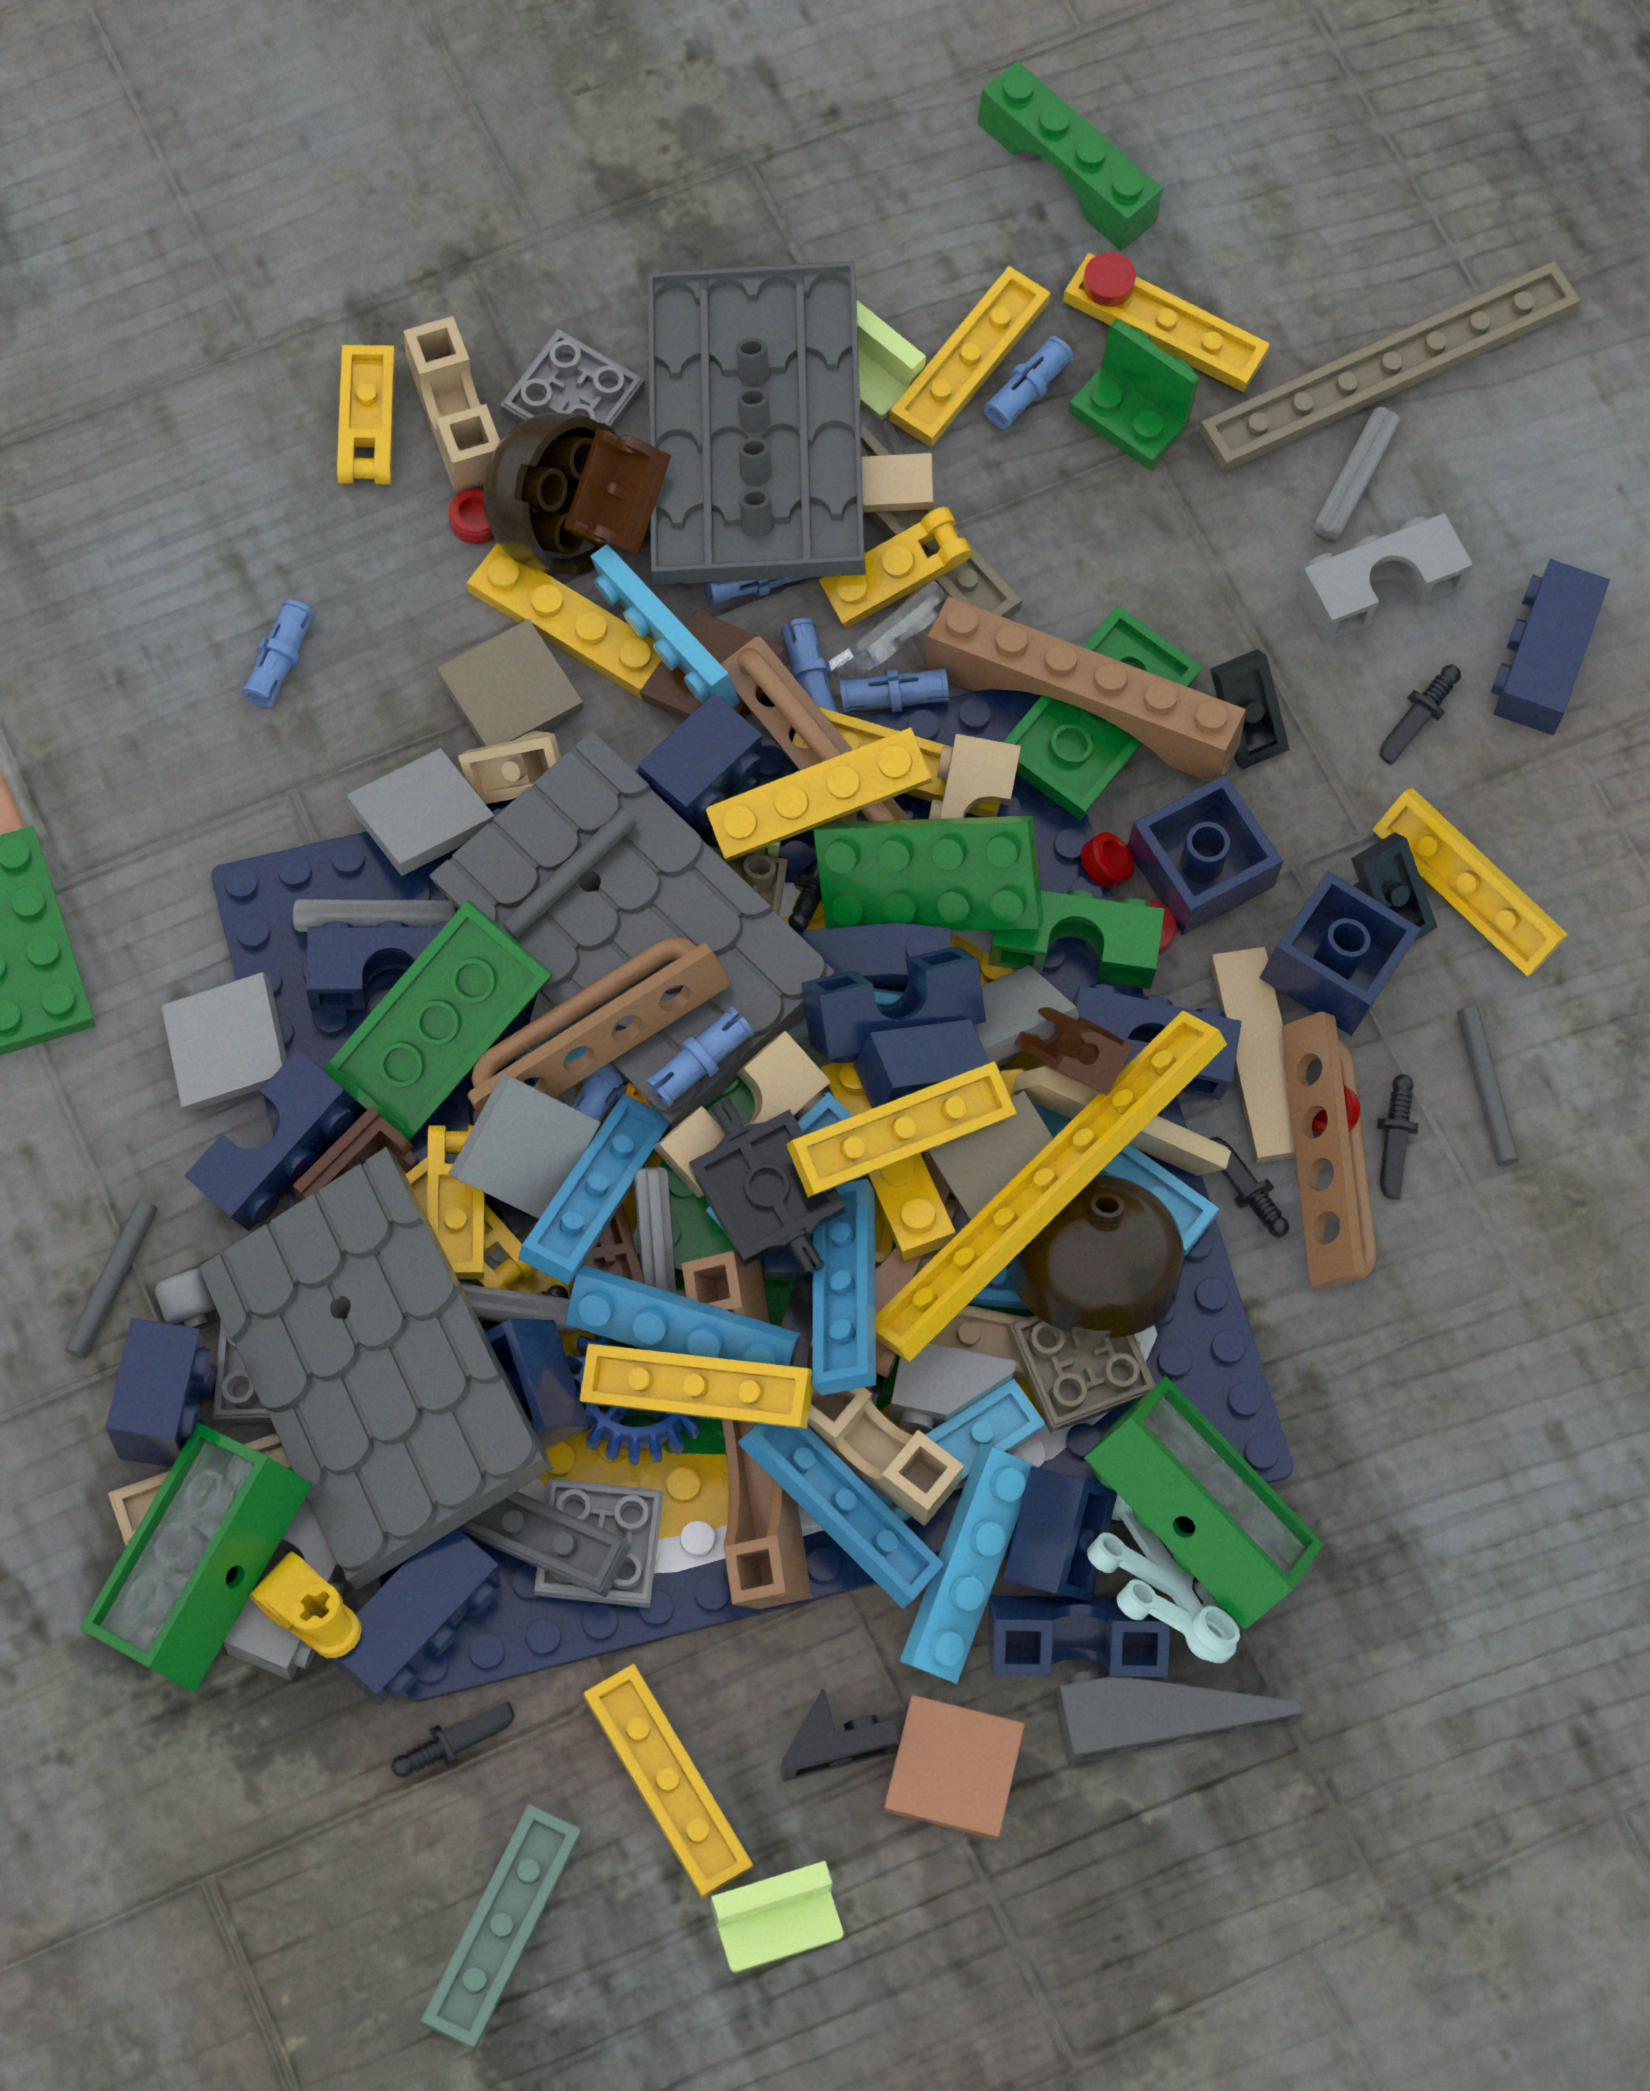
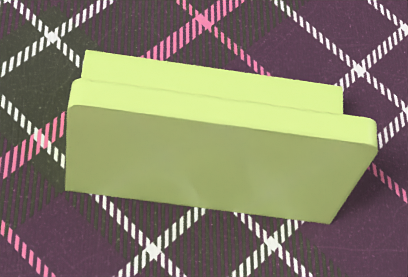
(885, 363)
(777, 1917)

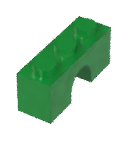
(1121, 933)

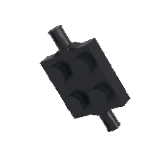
(759, 1191)

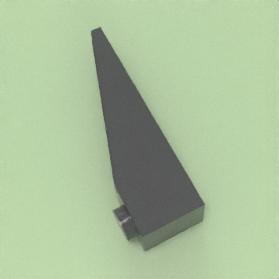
(1138, 1715)

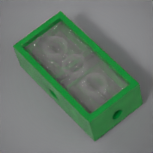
(1204, 1503)
(196, 1556)

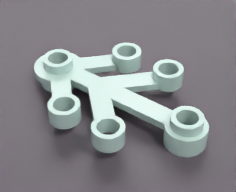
(1207, 1629)

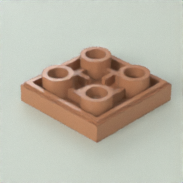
(954, 1767)

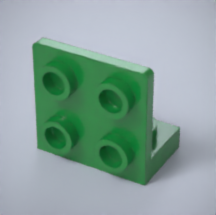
(1137, 396)

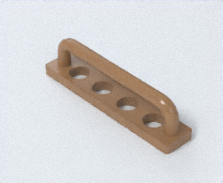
(759, 666)
(693, 968)
(1348, 1196)

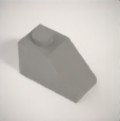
(942, 1384)

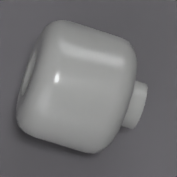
(185, 1299)

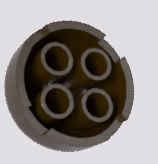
(533, 487)
(1103, 1261)

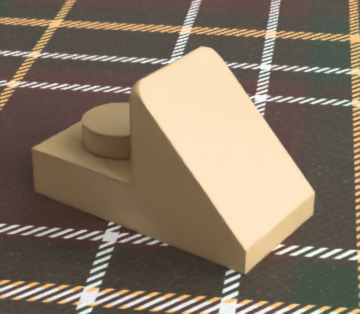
(509, 767)

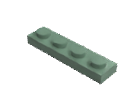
(501, 1927)

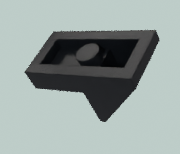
(1249, 684)
(1392, 878)
(822, 1749)

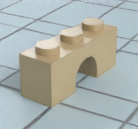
(450, 401)
(975, 774)
(779, 1080)
(900, 1465)

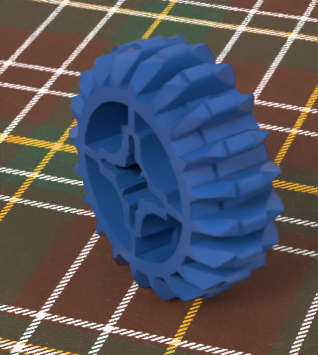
(611, 1427)

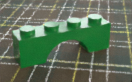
(1109, 186)

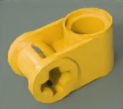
(308, 1607)

